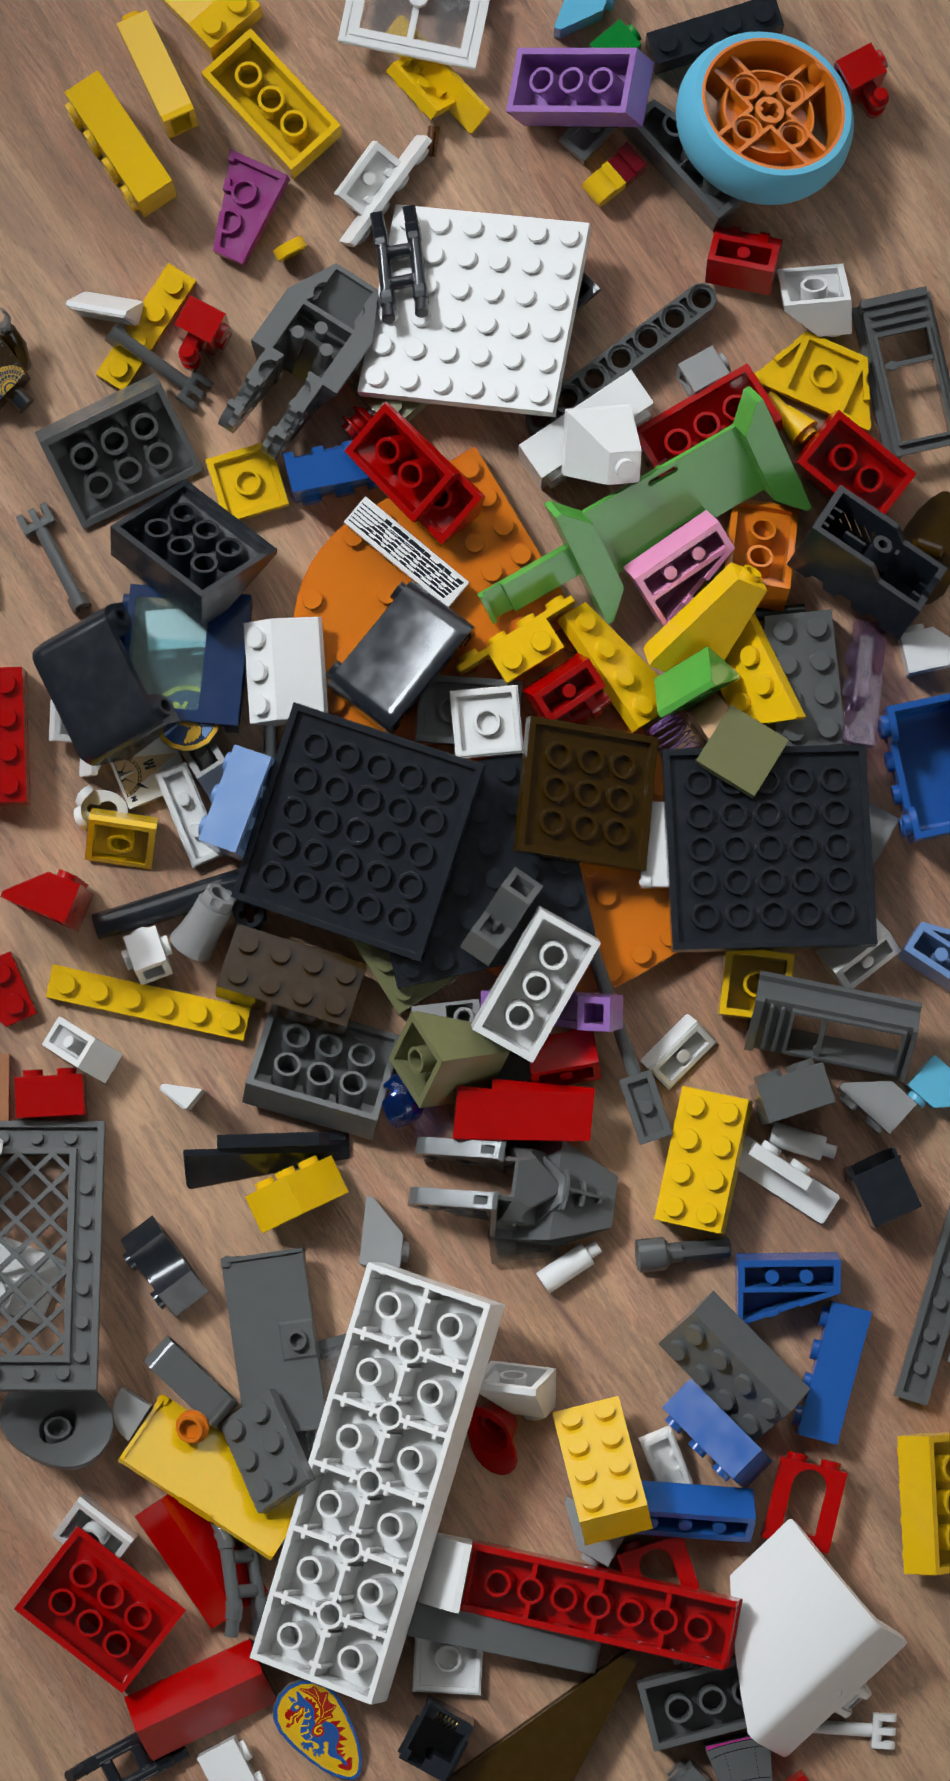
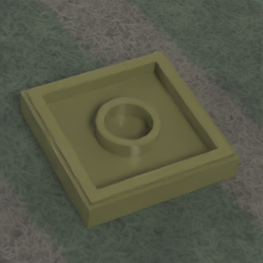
(741, 751)

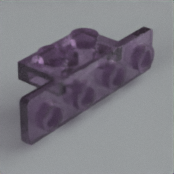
(863, 683)

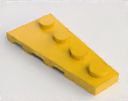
(623, 671)

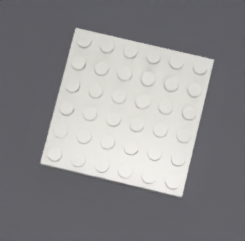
(495, 316)

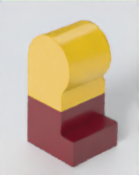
(614, 175)

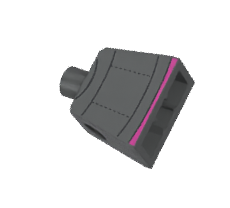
(739, 1758)

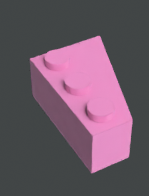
(679, 565)

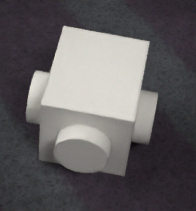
(147, 954)

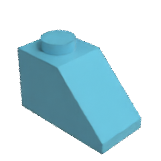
(580, 14)
(931, 1084)

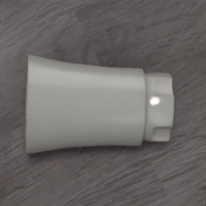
(204, 923)

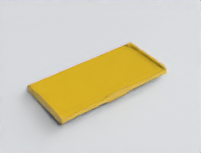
(204, 1479)

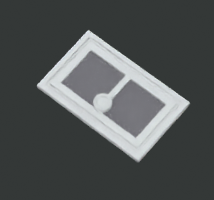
(418, 29)

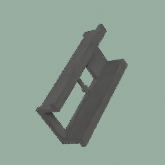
(888, 317)
(784, 996)

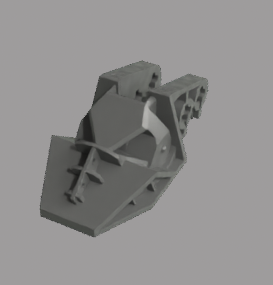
(318, 336)
(553, 1196)

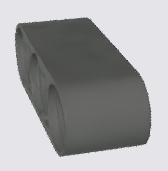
(190, 1381)

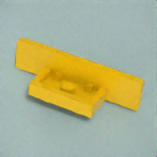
(437, 90)
(522, 648)

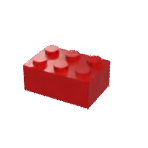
(852, 458)

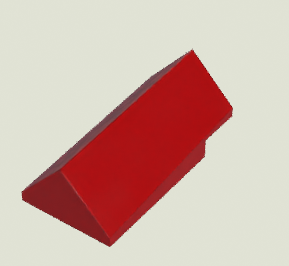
(415, 475)
(524, 1112)
(192, 1555)
(199, 1700)

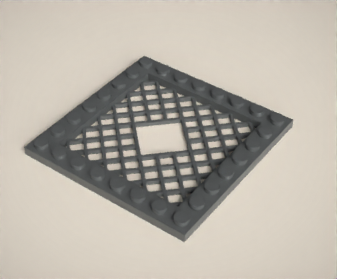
(85, 1147)

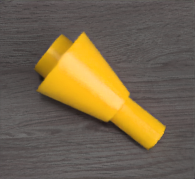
(795, 423)

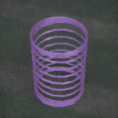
(664, 723)

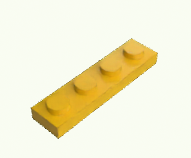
(158, 312)

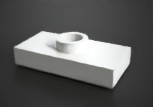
(665, 1456)

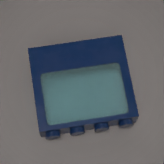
(187, 662)

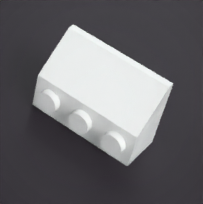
(284, 667)

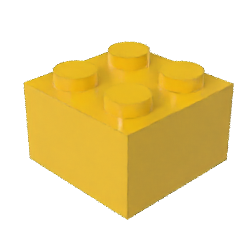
(741, 978)

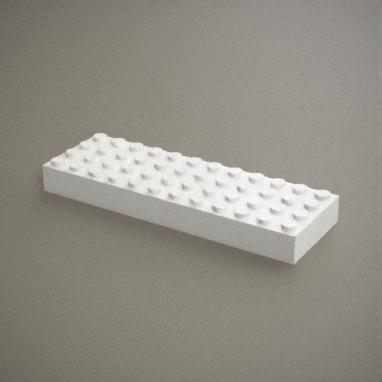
(379, 1482)

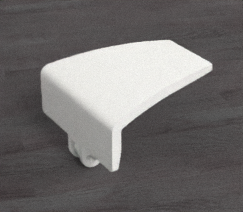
(801, 1641)

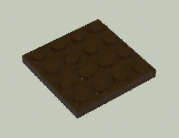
(585, 794)

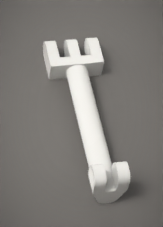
(871, 1730)

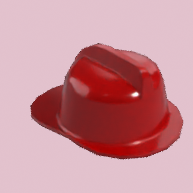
(492, 1438)

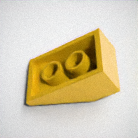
(215, 22)

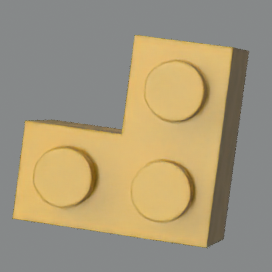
(295, 1192)

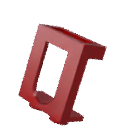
(835, 1482)
(633, 1551)

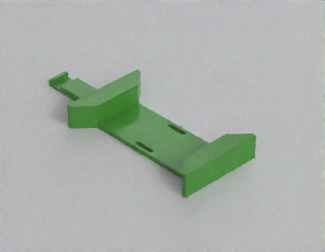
(640, 514)

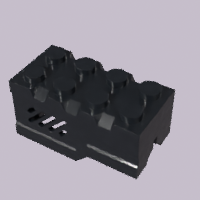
(878, 576)

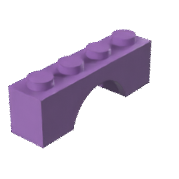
(589, 1011)

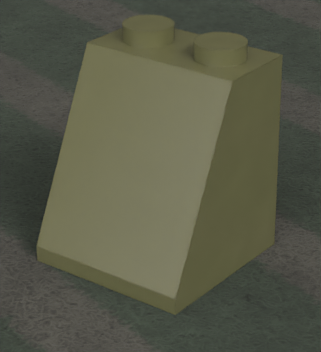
(444, 1053)

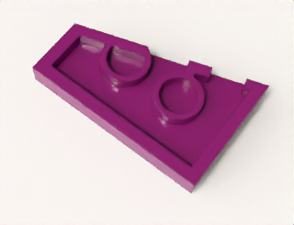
(247, 206)

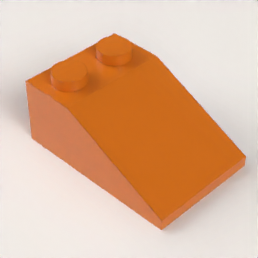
(765, 540)

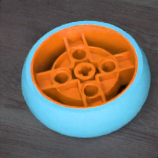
(763, 164)

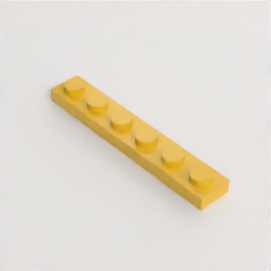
(148, 1002)

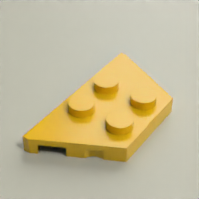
(821, 377)
(762, 684)

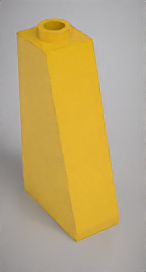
(157, 73)
(709, 619)

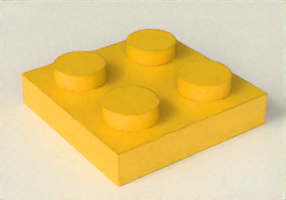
(247, 482)

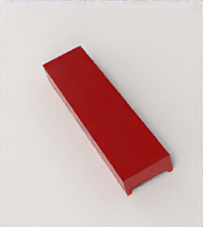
(602, 1605)

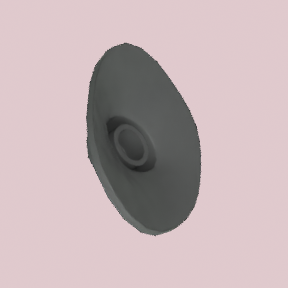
(58, 1427)

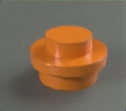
(192, 1426)

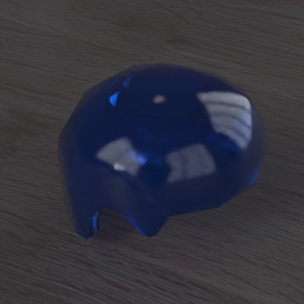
(399, 1104)

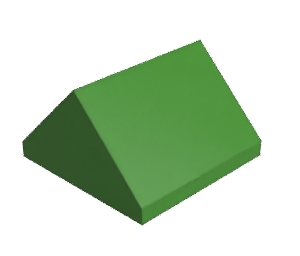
(692, 682)

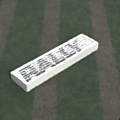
(406, 552)

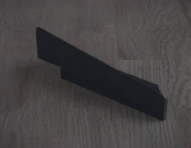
(260, 1154)

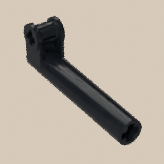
(171, 905)

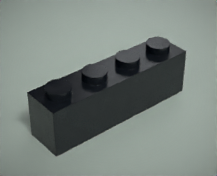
(687, 40)

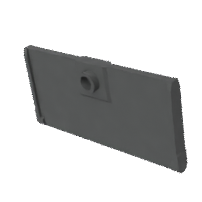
(275, 1332)

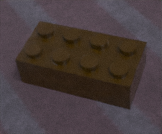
(290, 980)

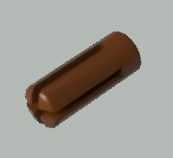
(433, 134)

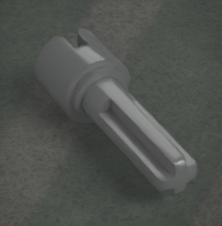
(657, 1253)

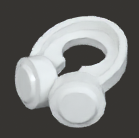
(91, 796)

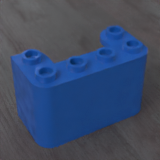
(920, 761)

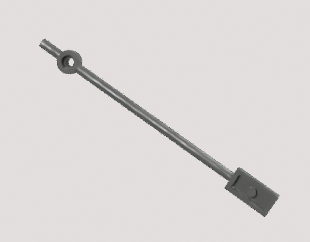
(638, 1088)

